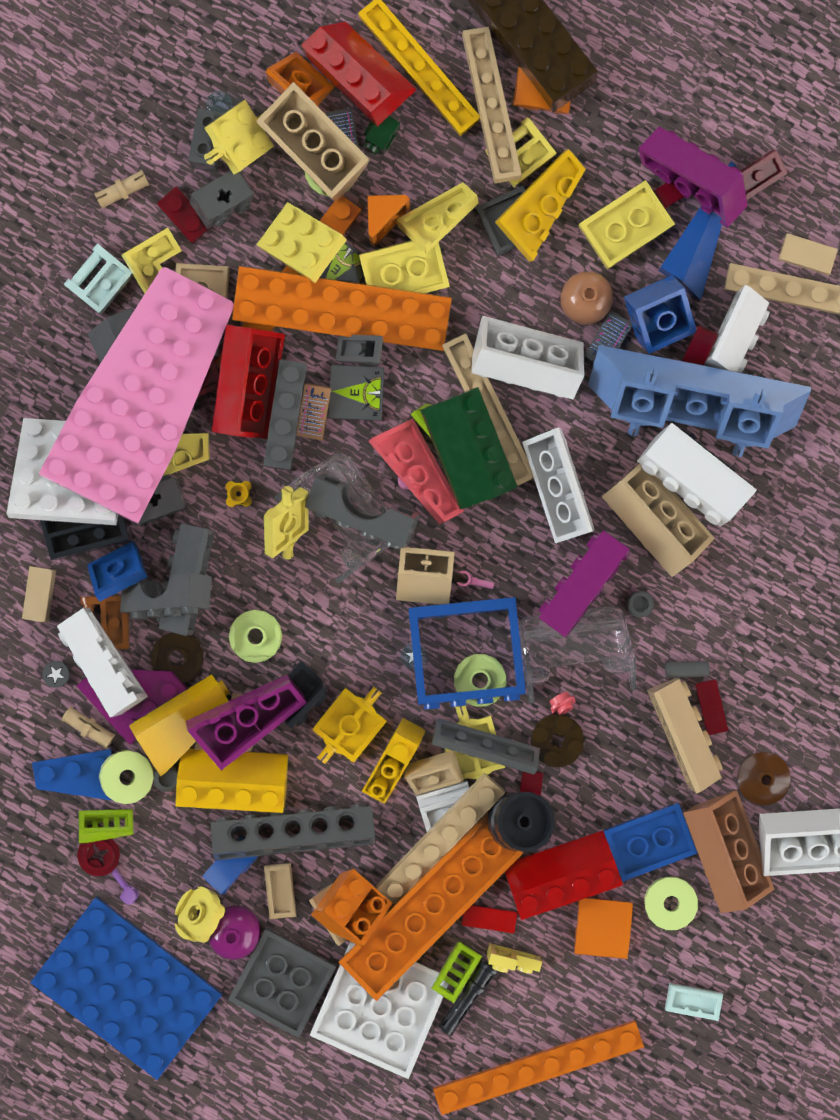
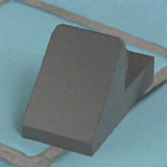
(360, 349)

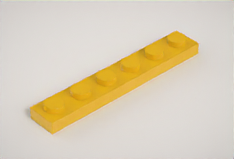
(419, 66)

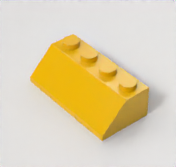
(248, 784)

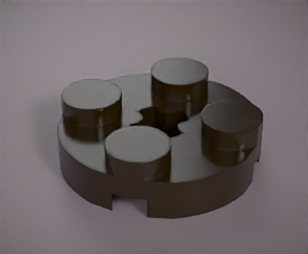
(562, 725)

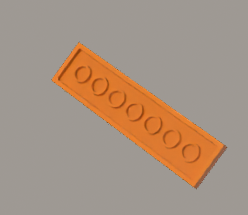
(341, 308)
(428, 909)

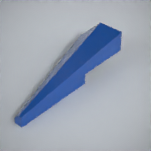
(694, 252)

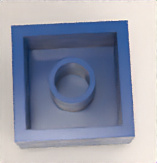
(660, 314)

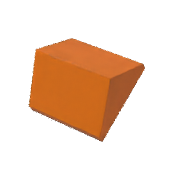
(304, 75)
(382, 214)

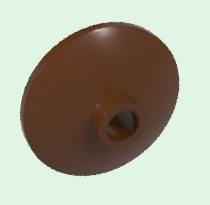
(754, 769)

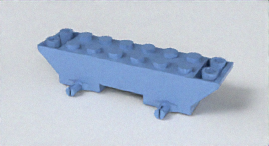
(660, 389)

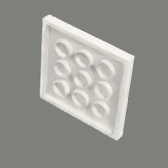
(40, 498)
(382, 1030)

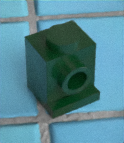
(380, 138)

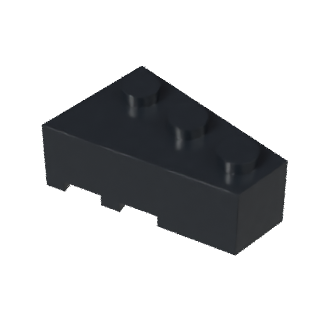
(74, 538)

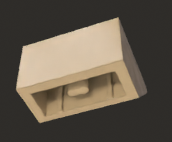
(425, 575)

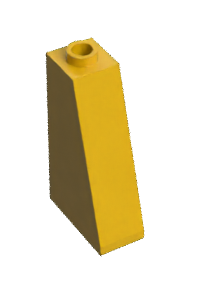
(164, 730)

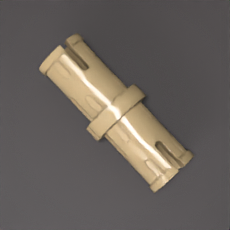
(121, 189)
(88, 727)

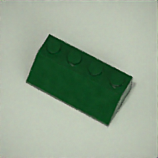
(469, 448)

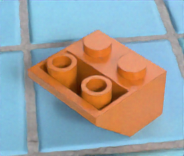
(352, 908)

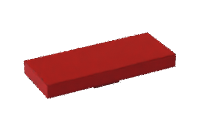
(490, 918)

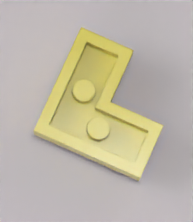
(146, 257)
(505, 958)

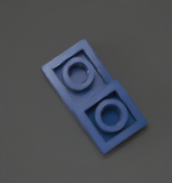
(225, 872)

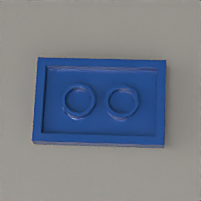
(650, 841)

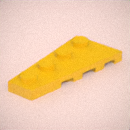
(534, 212)

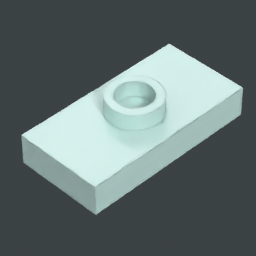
(694, 1001)

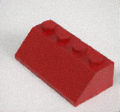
(357, 70)
(247, 381)
(563, 875)

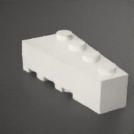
(101, 663)

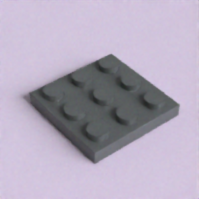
(282, 982)

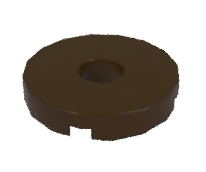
(188, 646)

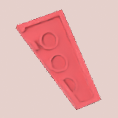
(416, 466)

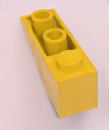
(394, 760)

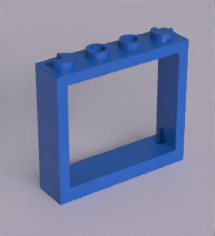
(467, 608)

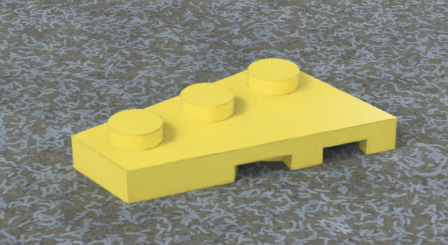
(438, 216)
(191, 450)

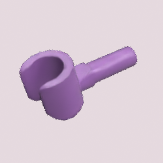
(130, 893)

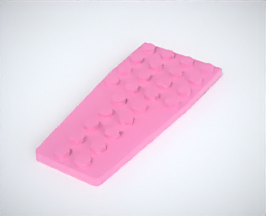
(140, 397)

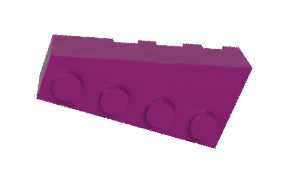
(695, 174)
(584, 583)
(242, 722)

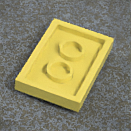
(626, 224)
(301, 242)
(405, 268)

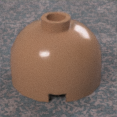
(586, 298)

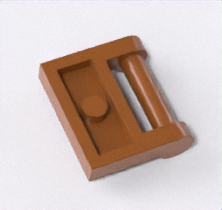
(112, 621)

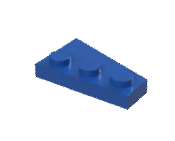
(72, 774)

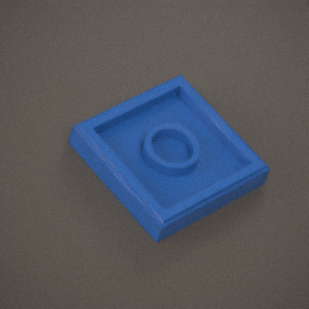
(116, 571)

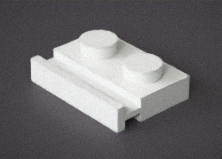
(438, 802)

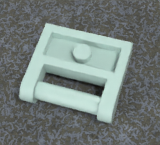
(105, 284)

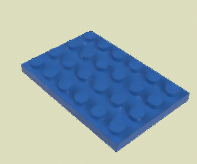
(126, 988)

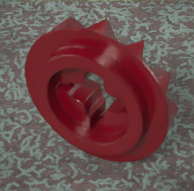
(95, 866)

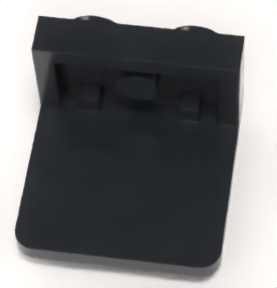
(313, 689)

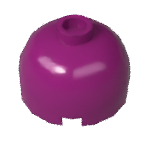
(236, 933)

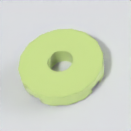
(271, 636)
(479, 664)
(141, 780)
(682, 914)

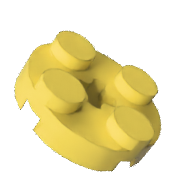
(211, 911)

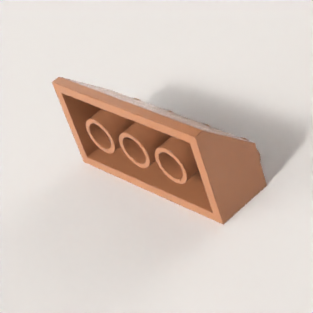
(728, 852)

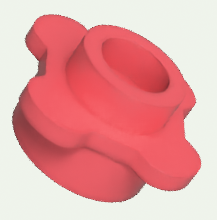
(562, 703)

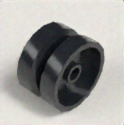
(524, 834)

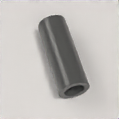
(686, 669)

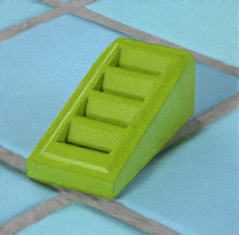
(94, 817)
(469, 968)

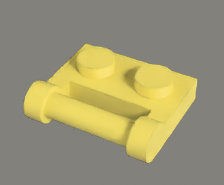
(533, 153)

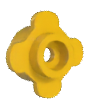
(232, 488)

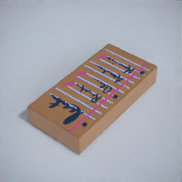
(314, 411)

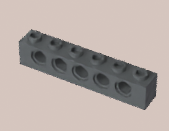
(280, 842)

